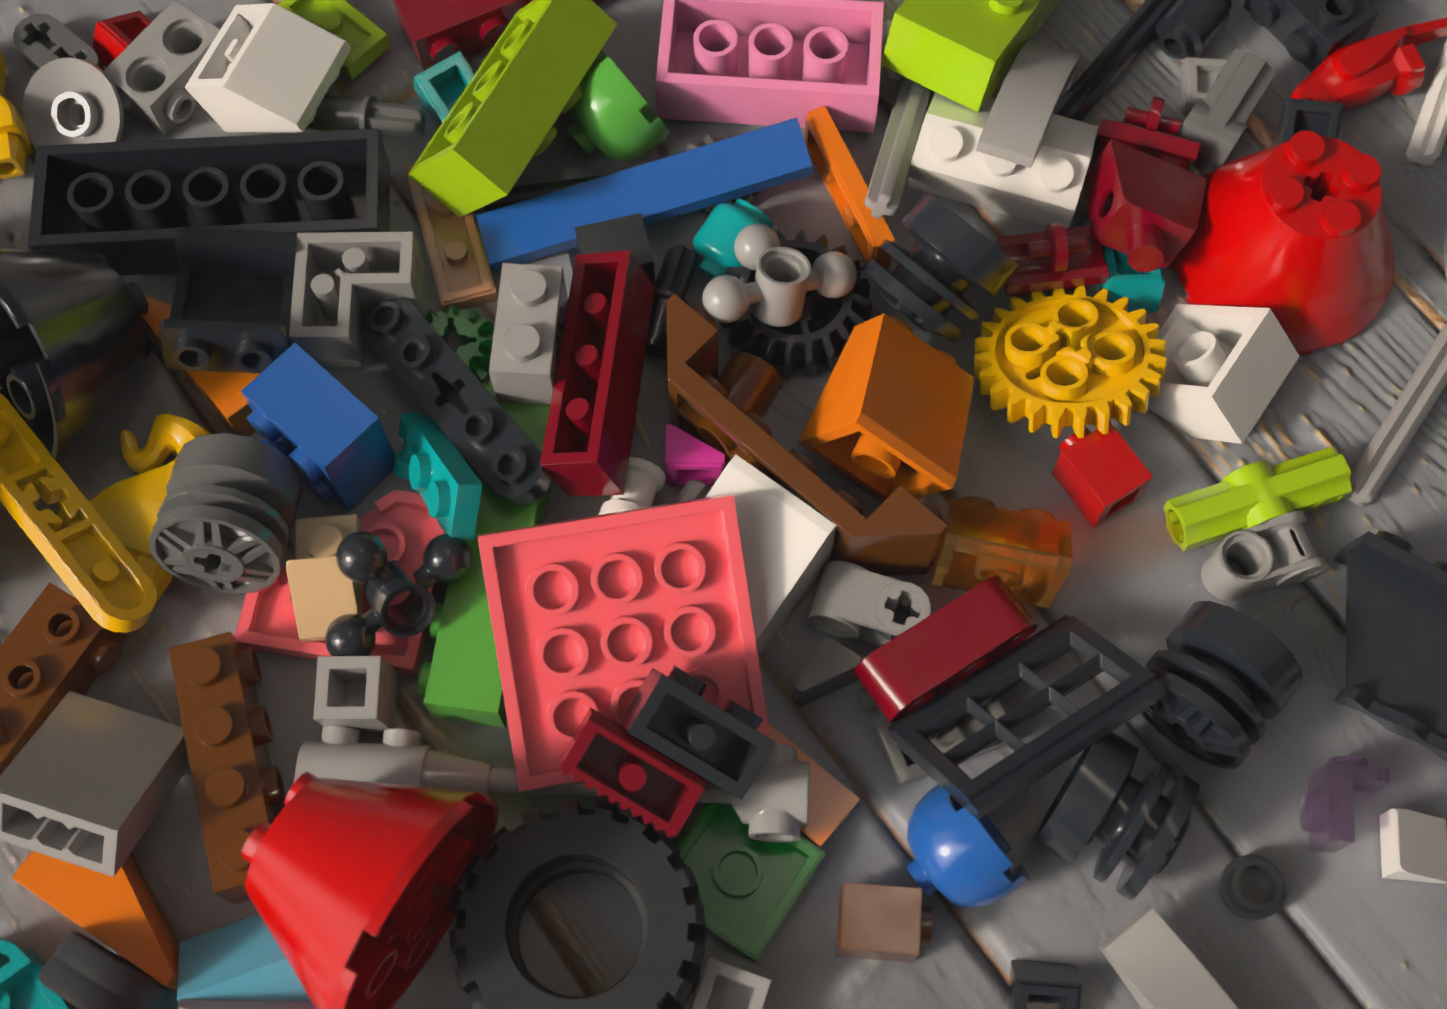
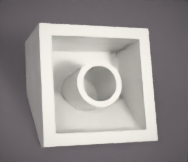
(1221, 369)

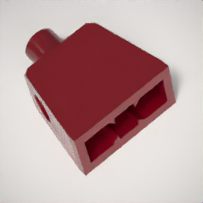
(1142, 205)

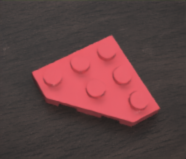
(405, 528)

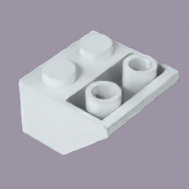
(267, 70)

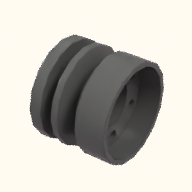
(227, 514)

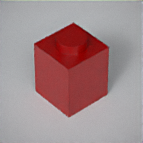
(1100, 474)

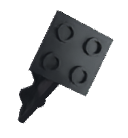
(1396, 638)

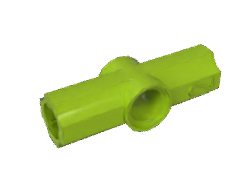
(1256, 496)

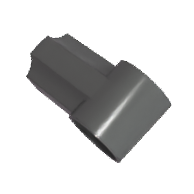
(1222, 115)

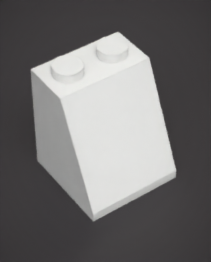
(781, 545)

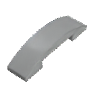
(1027, 102)

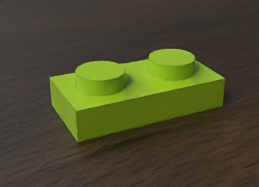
(347, 23)

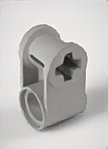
(1271, 554)
(863, 604)

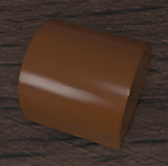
(750, 383)

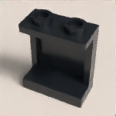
(229, 300)

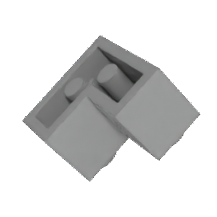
(341, 280)

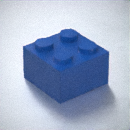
(320, 428)

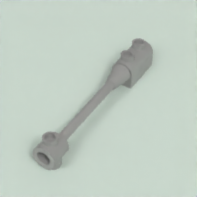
(772, 805)

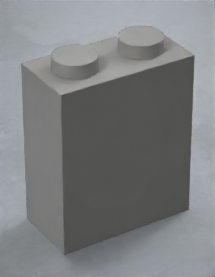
(90, 783)

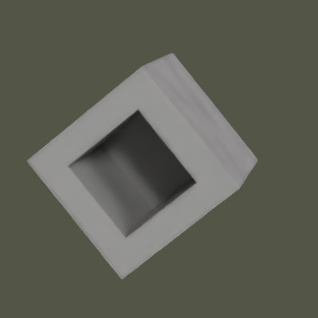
(356, 693)

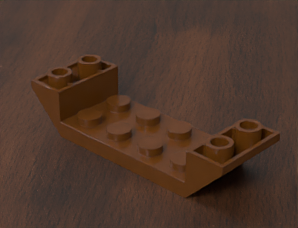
(894, 540)

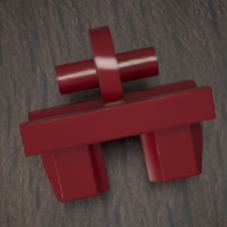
(1146, 139)
(1053, 259)

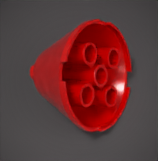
(1295, 235)
(363, 881)

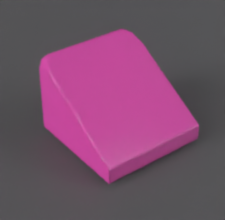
(690, 459)

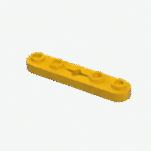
(86, 550)

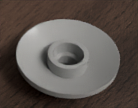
(56, 99)

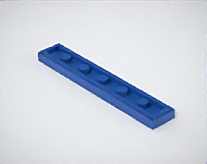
(653, 189)

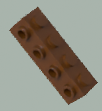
(43, 659)
(226, 752)

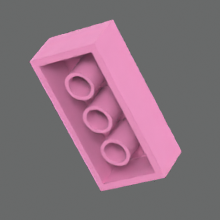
(770, 61)

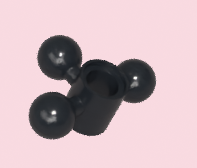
(365, 559)

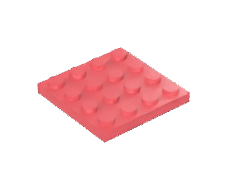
(602, 602)

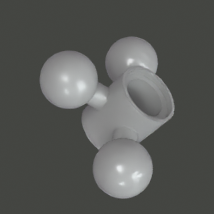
(779, 282)

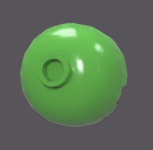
(614, 115)

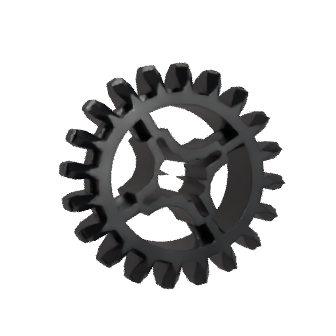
(797, 344)

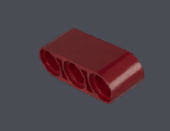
(945, 648)

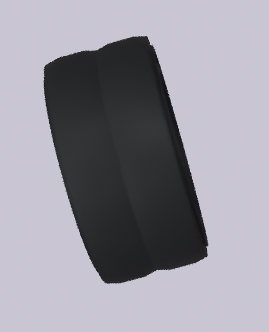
(98, 978)

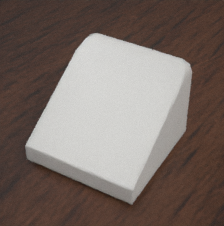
(1413, 846)

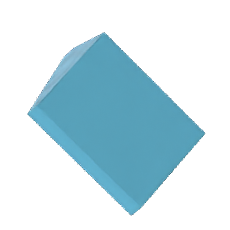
(237, 964)

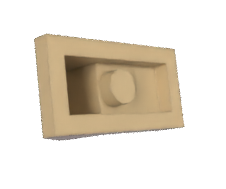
(315, 582)

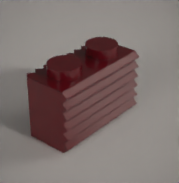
(631, 773)

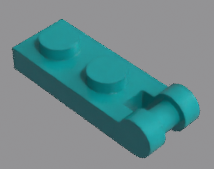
(438, 475)

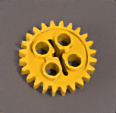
(1069, 361)

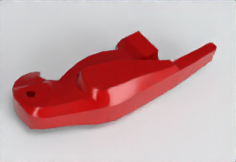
(1372, 67)

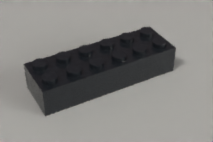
(137, 193)

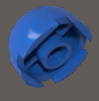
(959, 853)

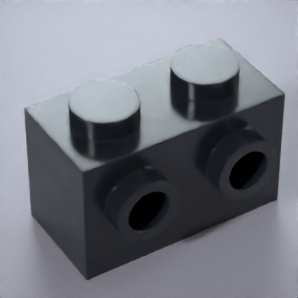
(1313, 27)
(696, 733)

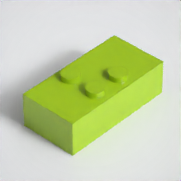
(961, 44)
(512, 103)

